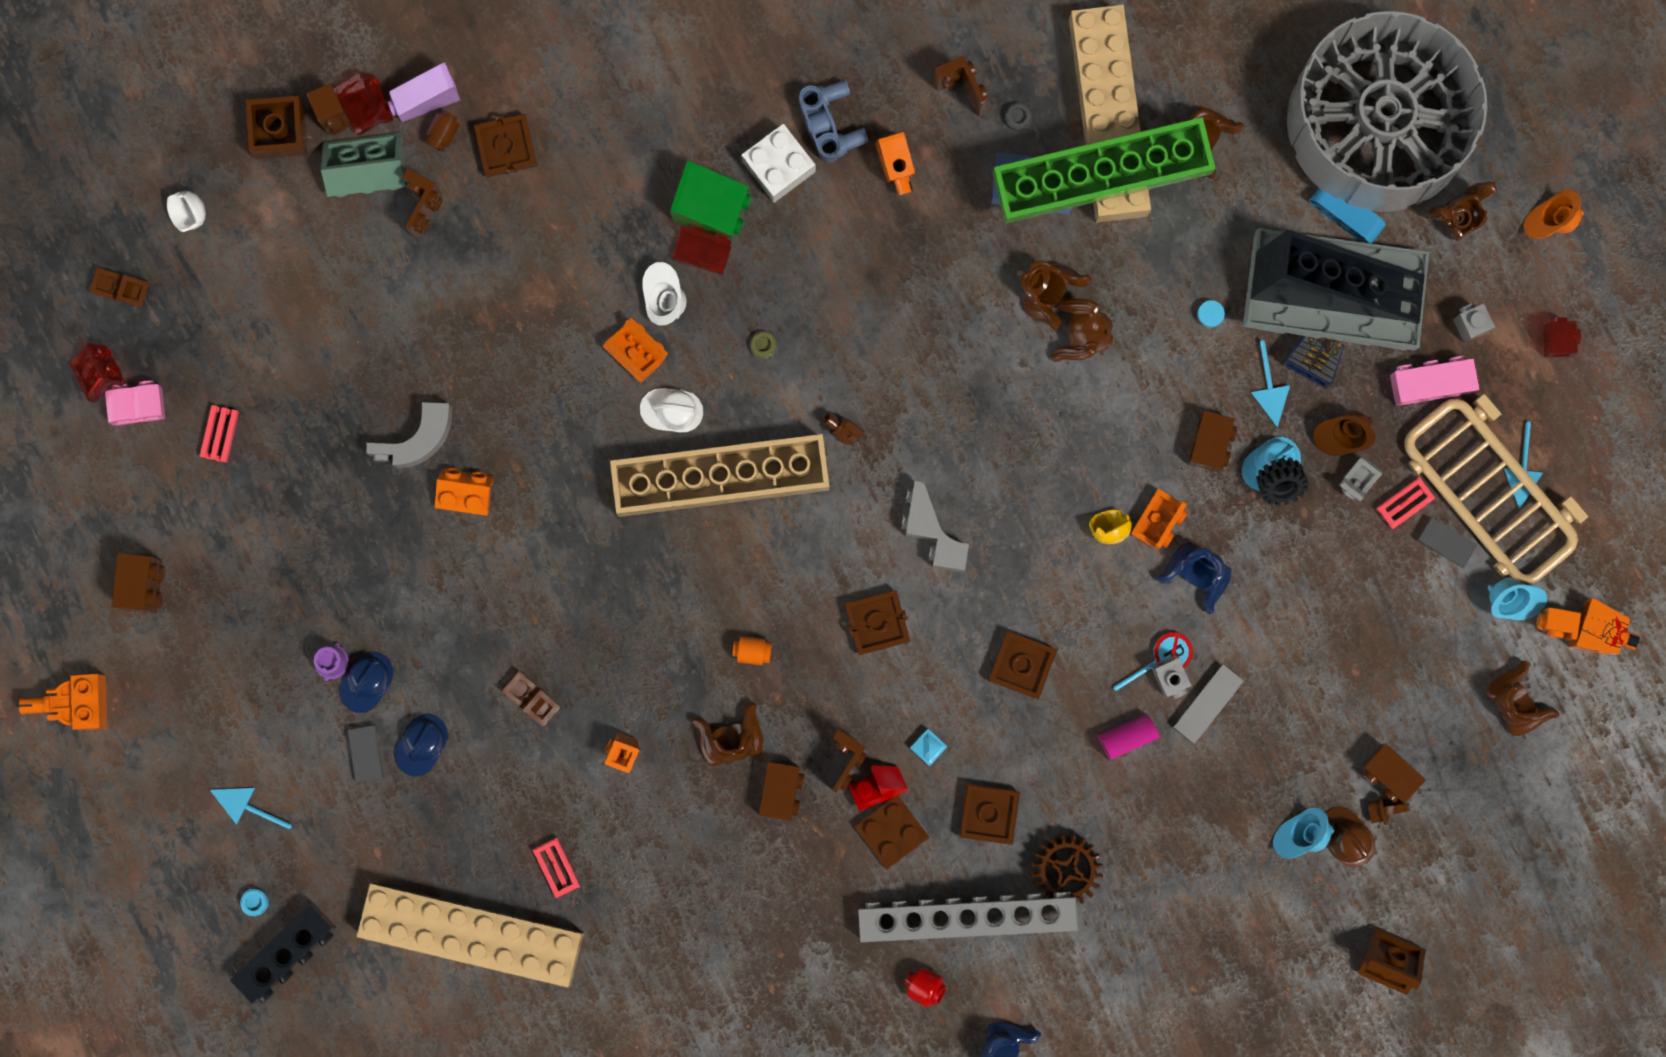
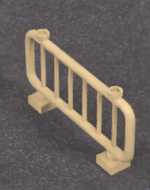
(1483, 411)

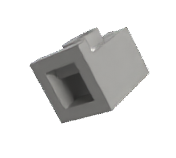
(1164, 670)

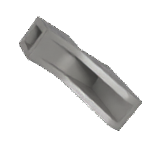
(923, 524)

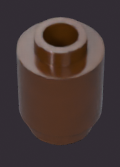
(441, 131)

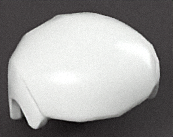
(186, 210)

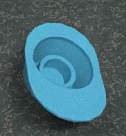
(1271, 450)
(1516, 600)
(1303, 834)

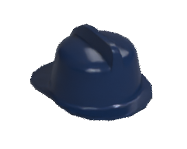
(366, 682)
(421, 745)

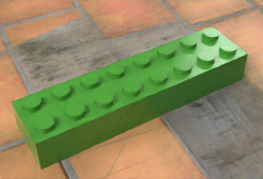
(1103, 170)

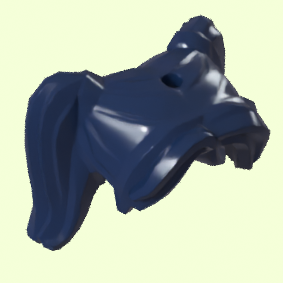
(1201, 569)
(1005, 1040)

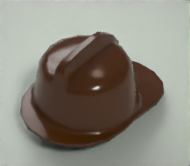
(1345, 434)
(1351, 839)

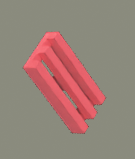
(209, 433)
(1387, 515)
(537, 851)

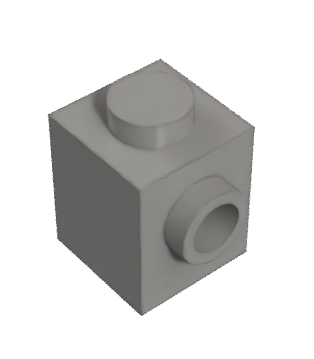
(1473, 322)

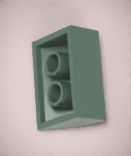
(363, 165)

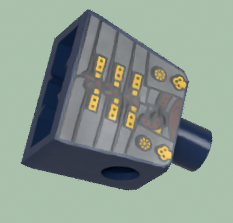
(1316, 359)

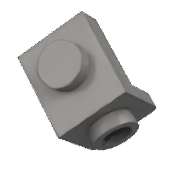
(1360, 478)

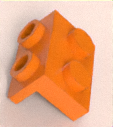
(636, 350)
(463, 491)
(1159, 519)

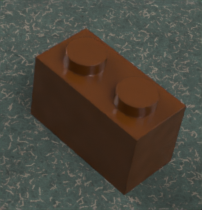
(329, 109)
(1212, 441)
(1392, 774)
(780, 791)

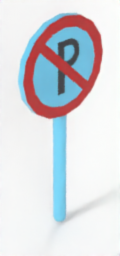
(1166, 646)

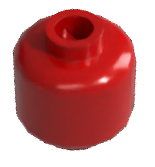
(925, 987)

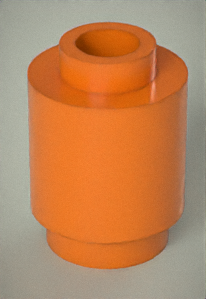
(752, 650)

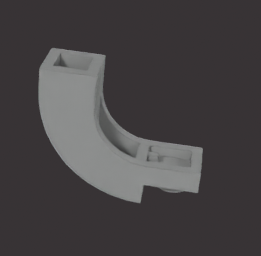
(424, 444)

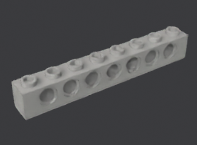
(872, 930)

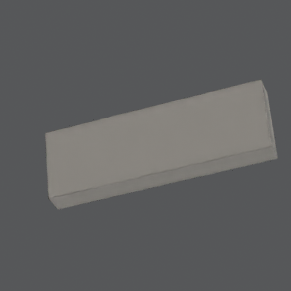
(1208, 704)

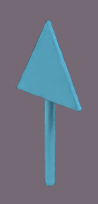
(1271, 399)
(1522, 494)
(237, 800)

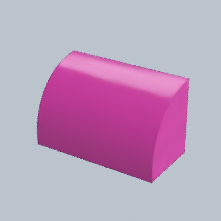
(1128, 736)

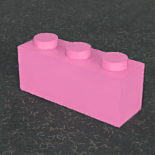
(1434, 381)

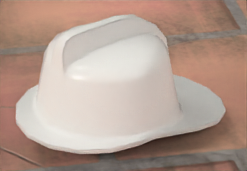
(663, 294)
(671, 410)

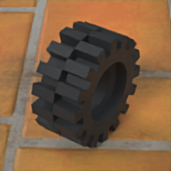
(1282, 481)

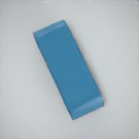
(1354, 220)

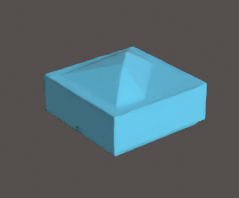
(928, 747)

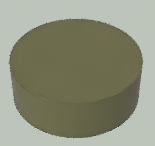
(763, 345)

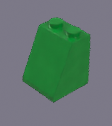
(710, 201)

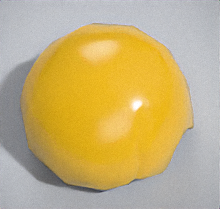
(1110, 526)

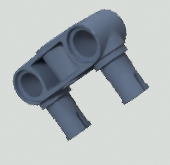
(821, 123)

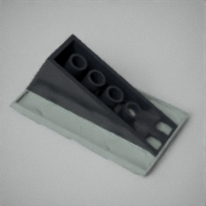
(1336, 289)

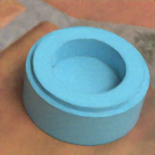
(1210, 314)
(254, 902)

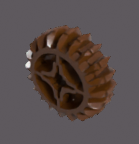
(1078, 848)

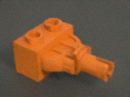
(78, 703)

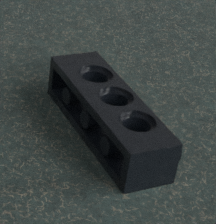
(248, 978)

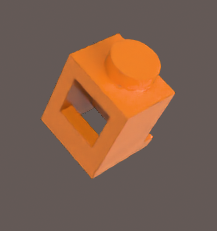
(1559, 623)
(622, 752)

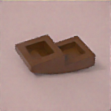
(119, 287)
(530, 698)

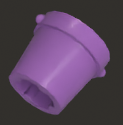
(331, 661)

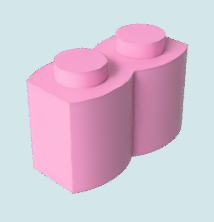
(135, 403)

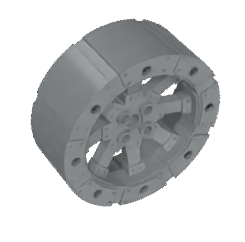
(1407, 42)

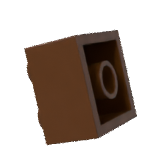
(276, 127)
(138, 583)

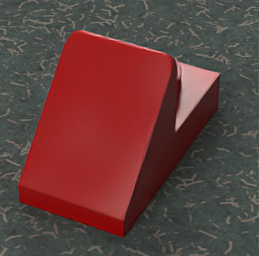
(879, 787)

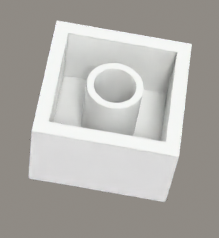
(778, 163)

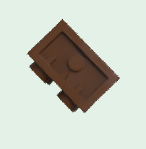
(959, 69)
(429, 201)
(847, 744)

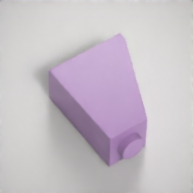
(424, 93)

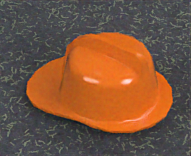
(1557, 215)

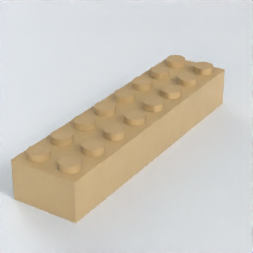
(1107, 93)
(719, 475)
(470, 934)

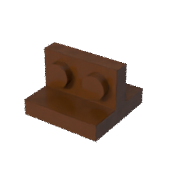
(1393, 962)

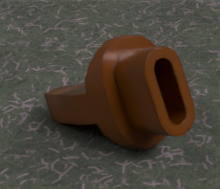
(843, 428)
(1380, 811)

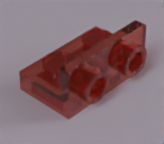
(364, 102)
(703, 249)
(96, 370)

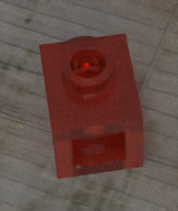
(1561, 338)

